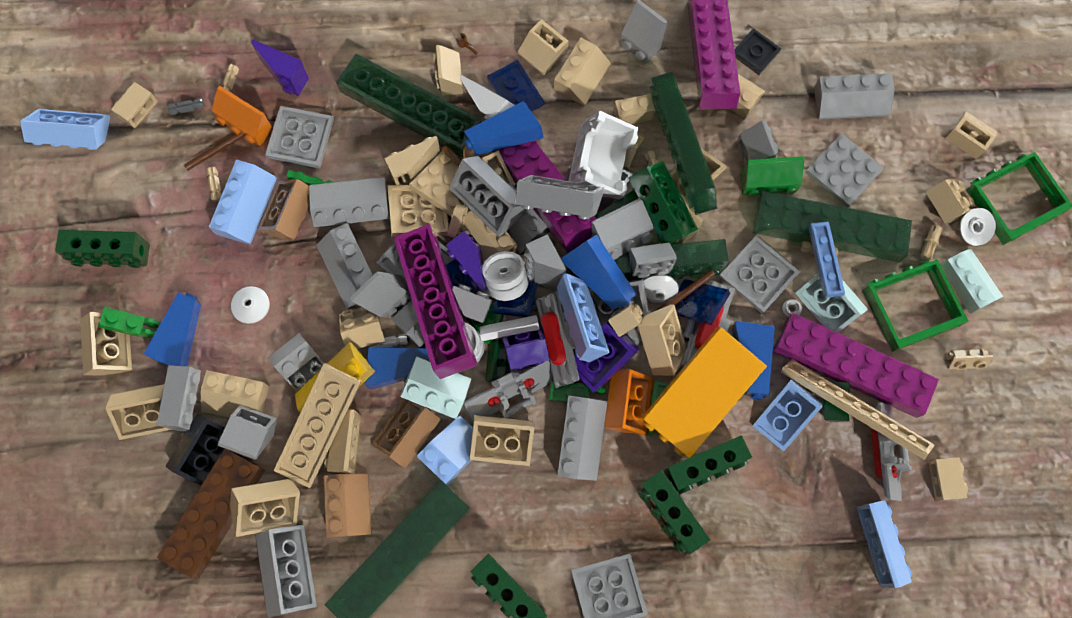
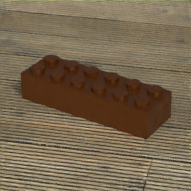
(208, 515)

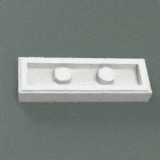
(509, 328)

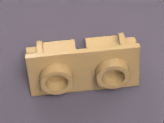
(977, 359)

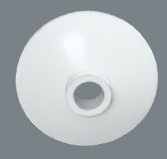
(984, 226)
(660, 288)
(256, 310)

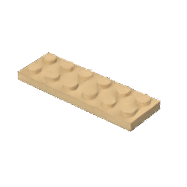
(317, 425)

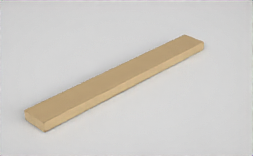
(858, 409)

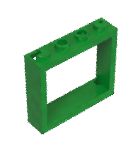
(1043, 179)
(944, 290)

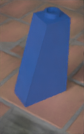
(504, 130)
(600, 272)
(175, 334)
(758, 341)
(391, 364)

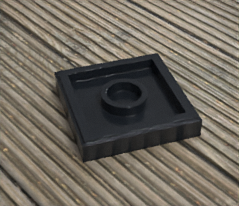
(756, 51)

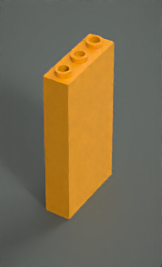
(703, 392)

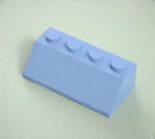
(65, 128)
(242, 202)
(582, 318)
(884, 544)

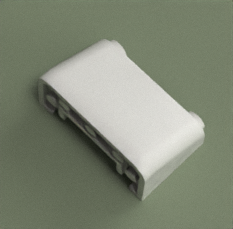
(602, 153)

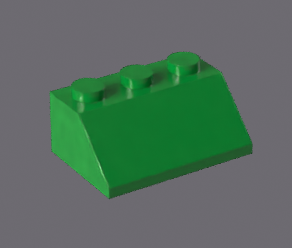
(772, 175)

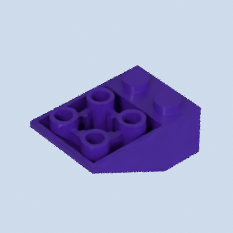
(469, 255)

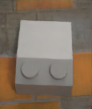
(643, 32)
(382, 294)

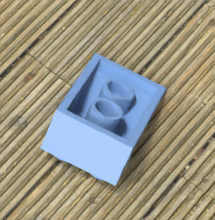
(788, 414)
(449, 451)

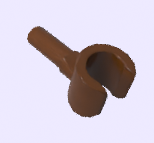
(464, 43)

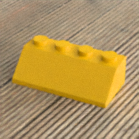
(348, 361)

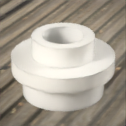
(793, 303)

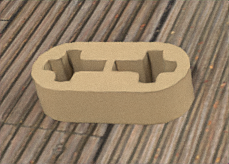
(457, 221)

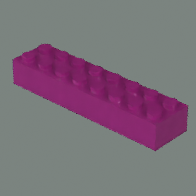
(713, 54)
(531, 160)
(435, 302)
(857, 364)

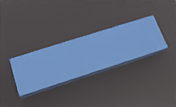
(826, 259)

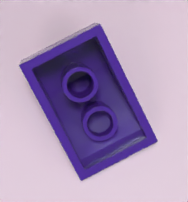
(284, 68)
(526, 349)
(600, 370)

